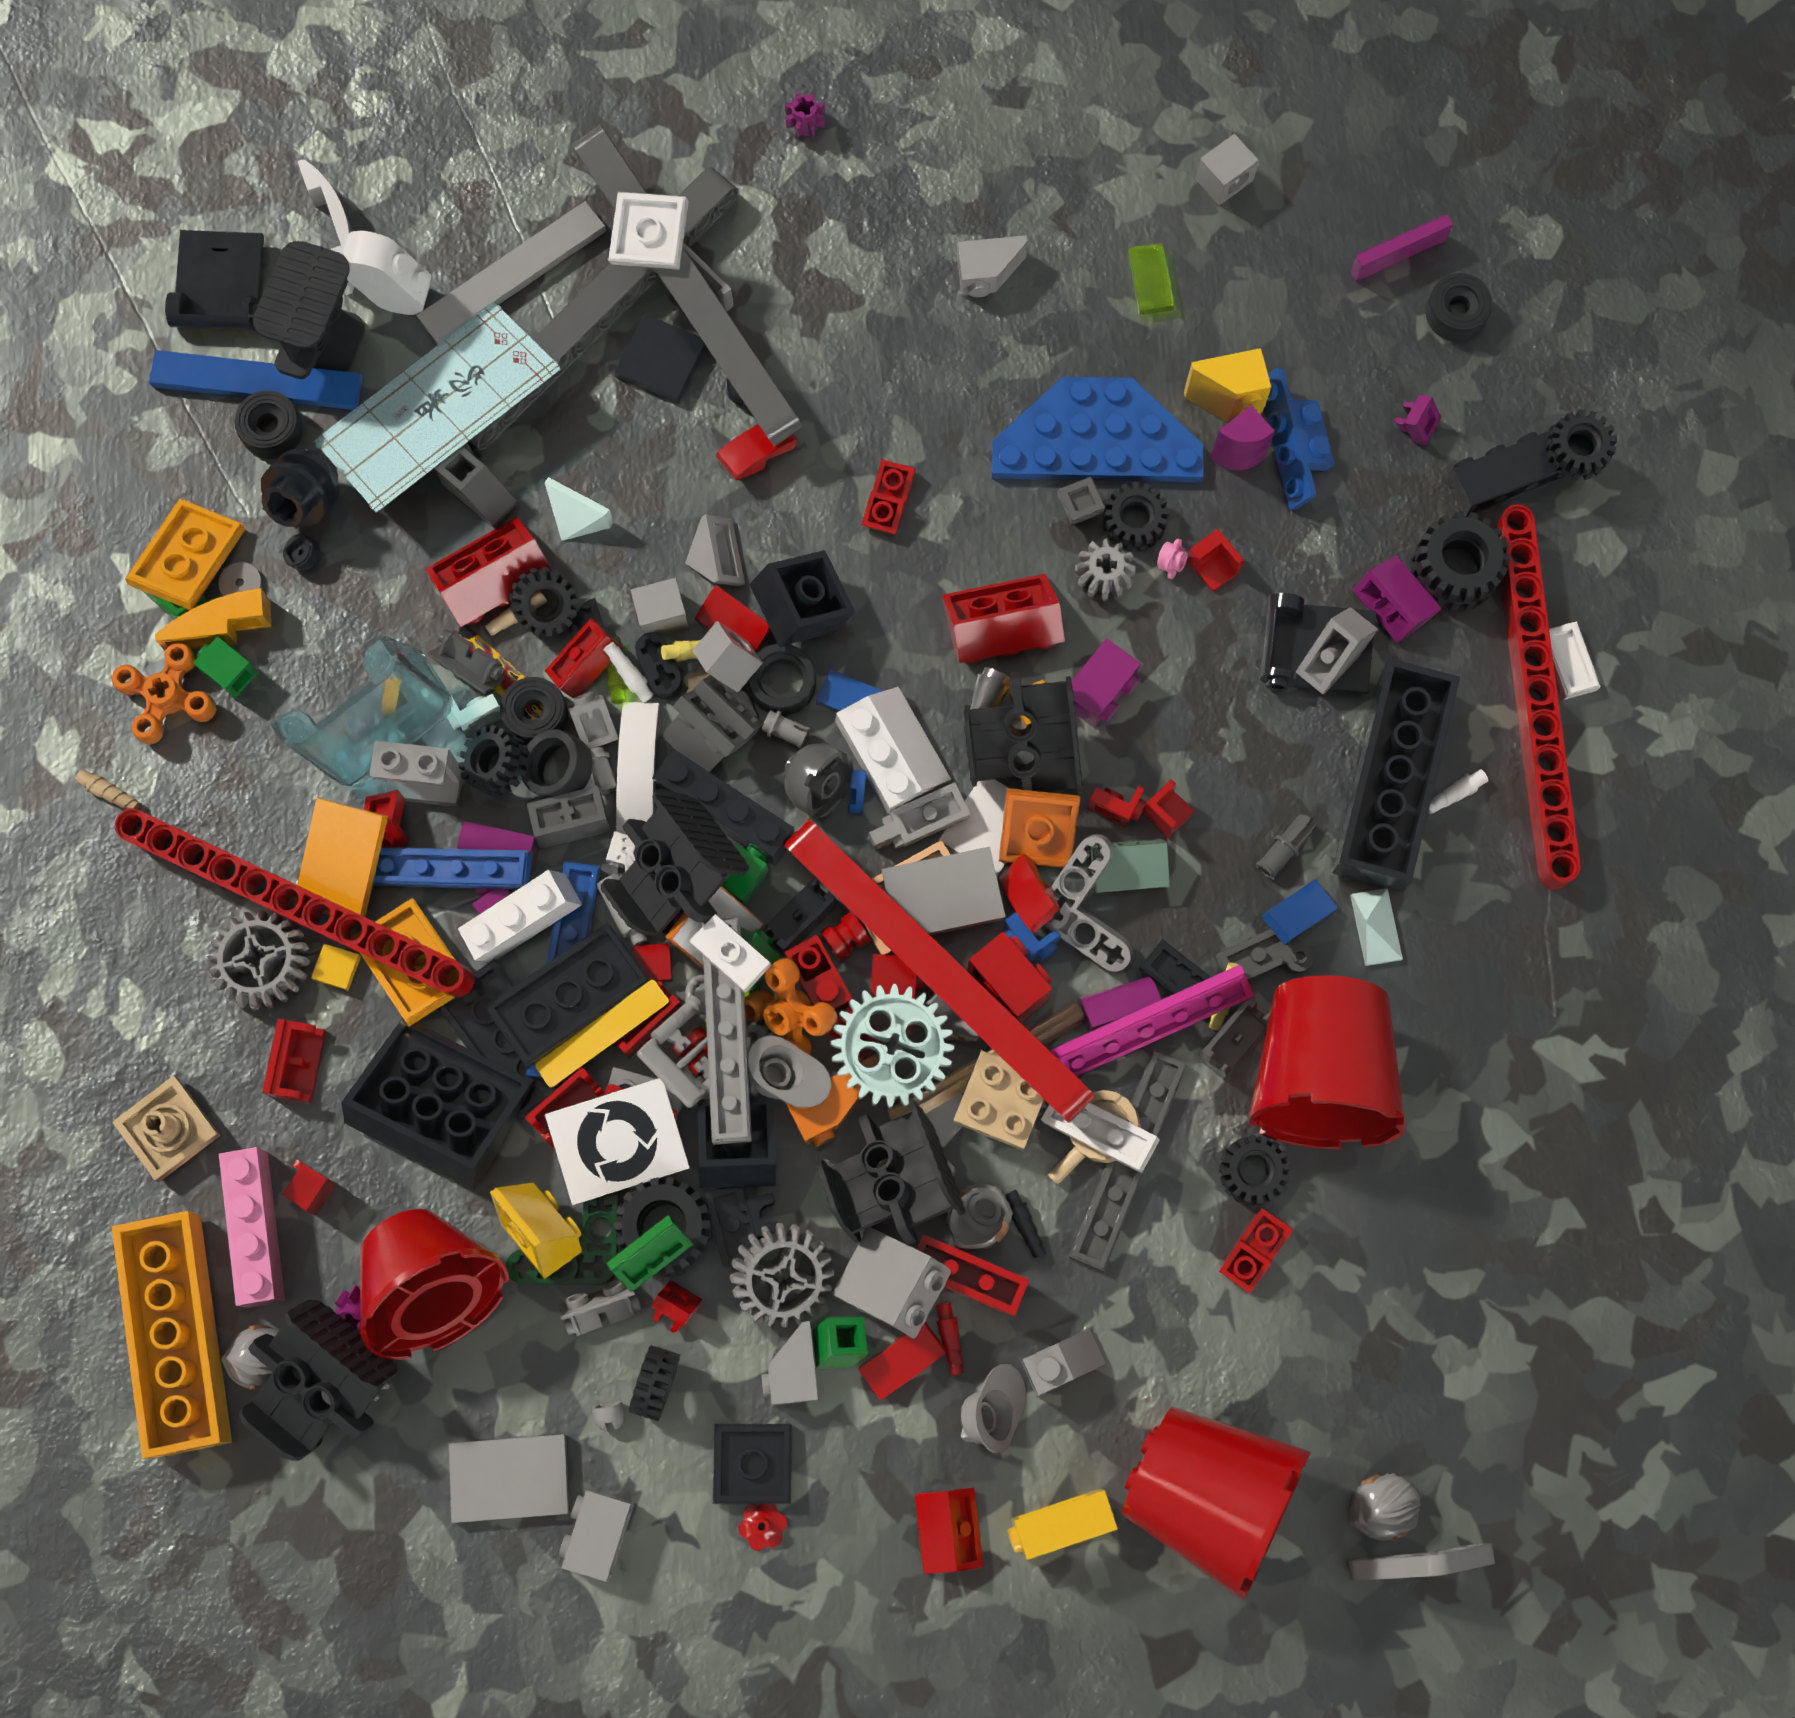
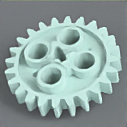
(882, 1079)

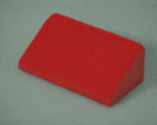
(734, 615)
(581, 660)

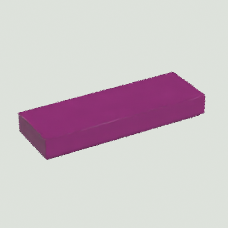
(1401, 247)

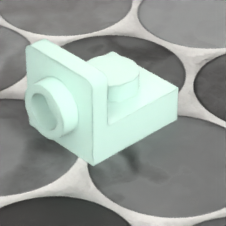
(478, 713)

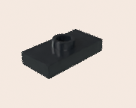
(1172, 969)

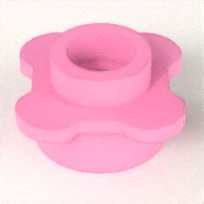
(1172, 558)

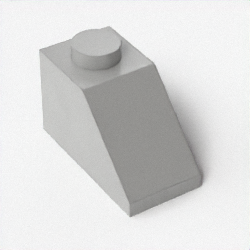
(988, 263)
(1336, 649)
(1063, 1362)
(793, 1370)

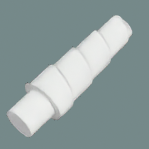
(631, 675)
(1460, 789)

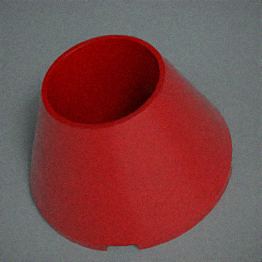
(424, 1284)

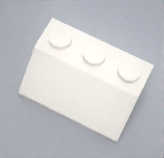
(891, 748)

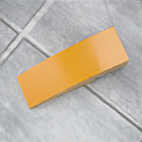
(218, 618)

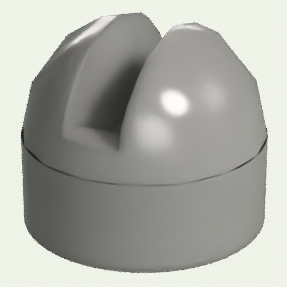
(608, 1413)

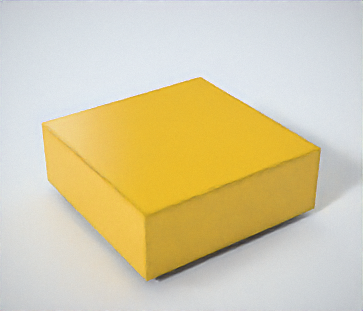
(336, 967)

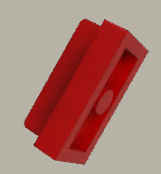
(949, 1531)

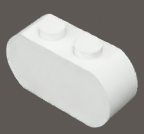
(386, 273)

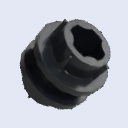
(299, 488)

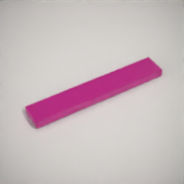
(1155, 1021)

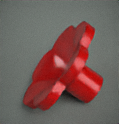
(774, 1523)

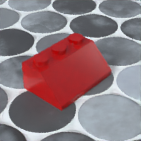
(485, 570)
(1003, 618)

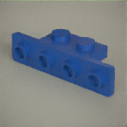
(1298, 440)

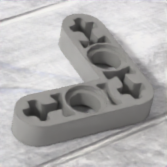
(1075, 914)
(1422, 1564)

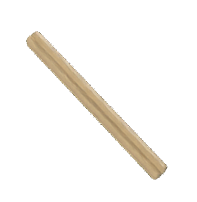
(957, 1081)

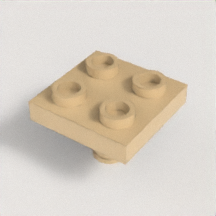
(998, 1102)
(166, 1128)

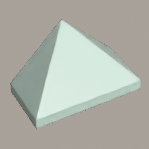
(576, 513)
(1376, 927)

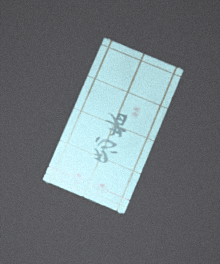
(436, 406)

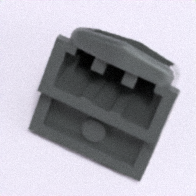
(712, 722)

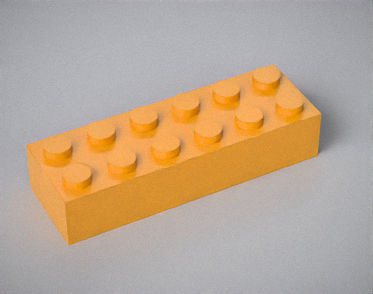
(171, 1335)

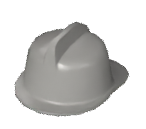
(787, 1073)
(995, 1410)

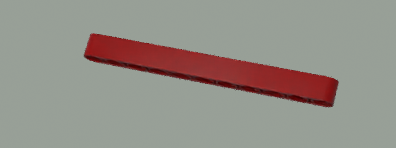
(1540, 712)
(277, 895)
(940, 971)

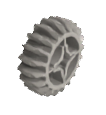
(249, 932)
(797, 1279)

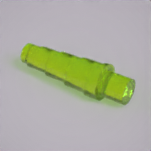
(616, 683)

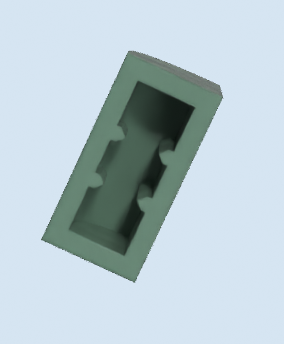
(1133, 866)

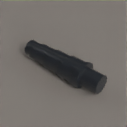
(1025, 1224)

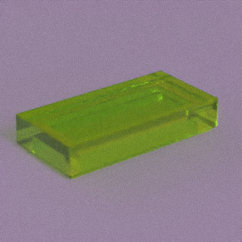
(1150, 279)

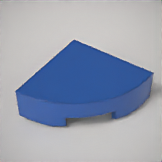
(857, 792)

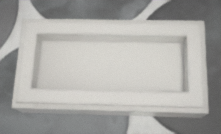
(1572, 662)

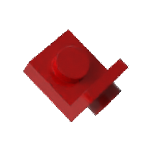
(391, 805)
(1112, 807)

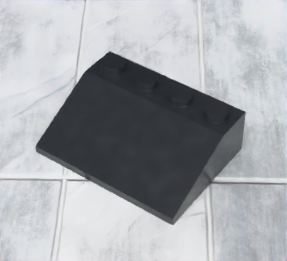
(436, 1102)

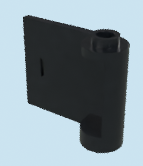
(219, 285)
(1290, 635)

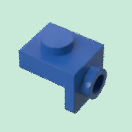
(1036, 949)

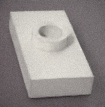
(730, 953)

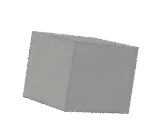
(1226, 169)
(659, 607)
(727, 656)

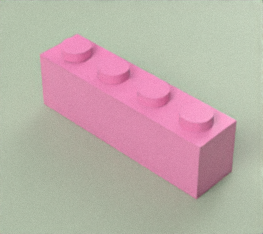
(251, 1227)

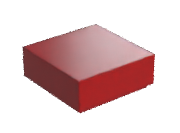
(655, 961)

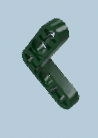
(590, 1249)

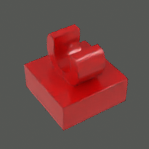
(676, 1304)

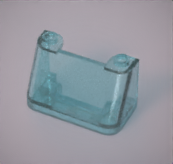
(395, 707)

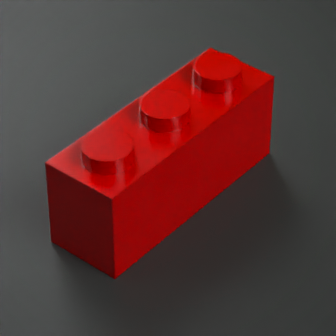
(977, 1278)

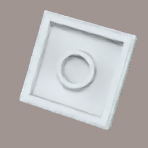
(648, 230)

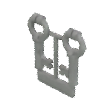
(665, 1068)

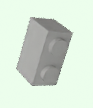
(596, 1535)

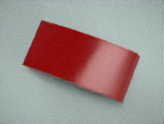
(751, 451)
(888, 497)
(1028, 893)
(1255, 1249)
(901, 1361)

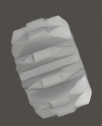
(1092, 572)

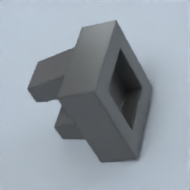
(1081, 501)

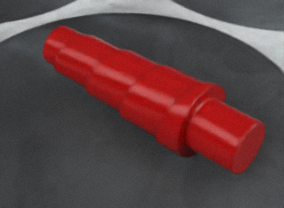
(950, 1337)

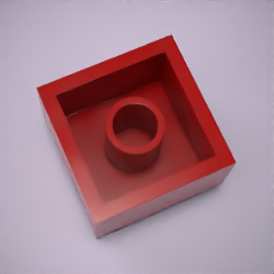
(1011, 976)

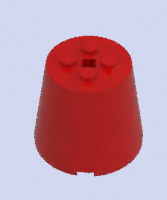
(1329, 1066)
(1213, 1494)

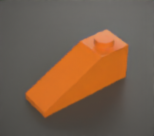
(820, 1122)

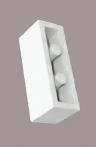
(520, 916)

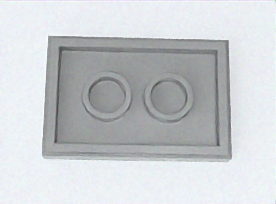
(947, 891)
(509, 1478)

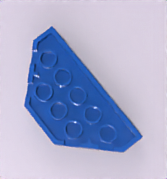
(1100, 432)

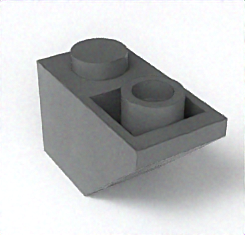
(475, 486)

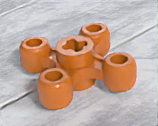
(176, 697)
(789, 1008)

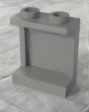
(418, 772)
(892, 1282)

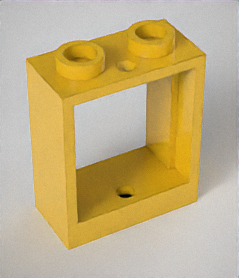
(1062, 1524)

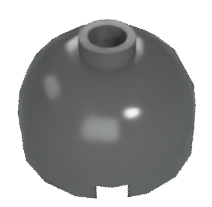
(816, 777)

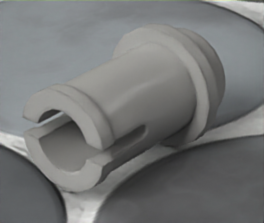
(785, 729)
(601, 771)

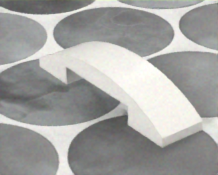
(321, 194)
(636, 762)

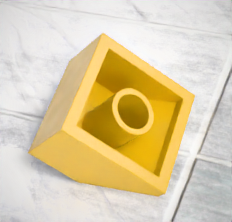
(1229, 384)
(537, 1226)

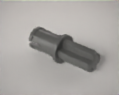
(1286, 846)

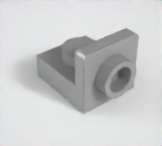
(592, 720)

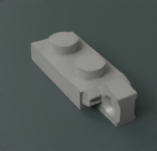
(921, 818)

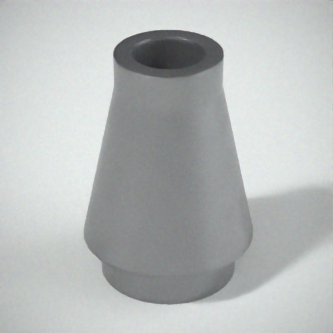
(990, 688)

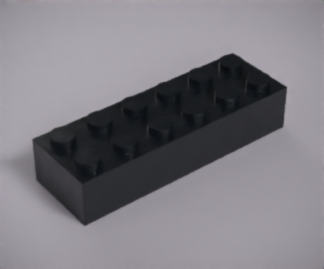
(1396, 775)

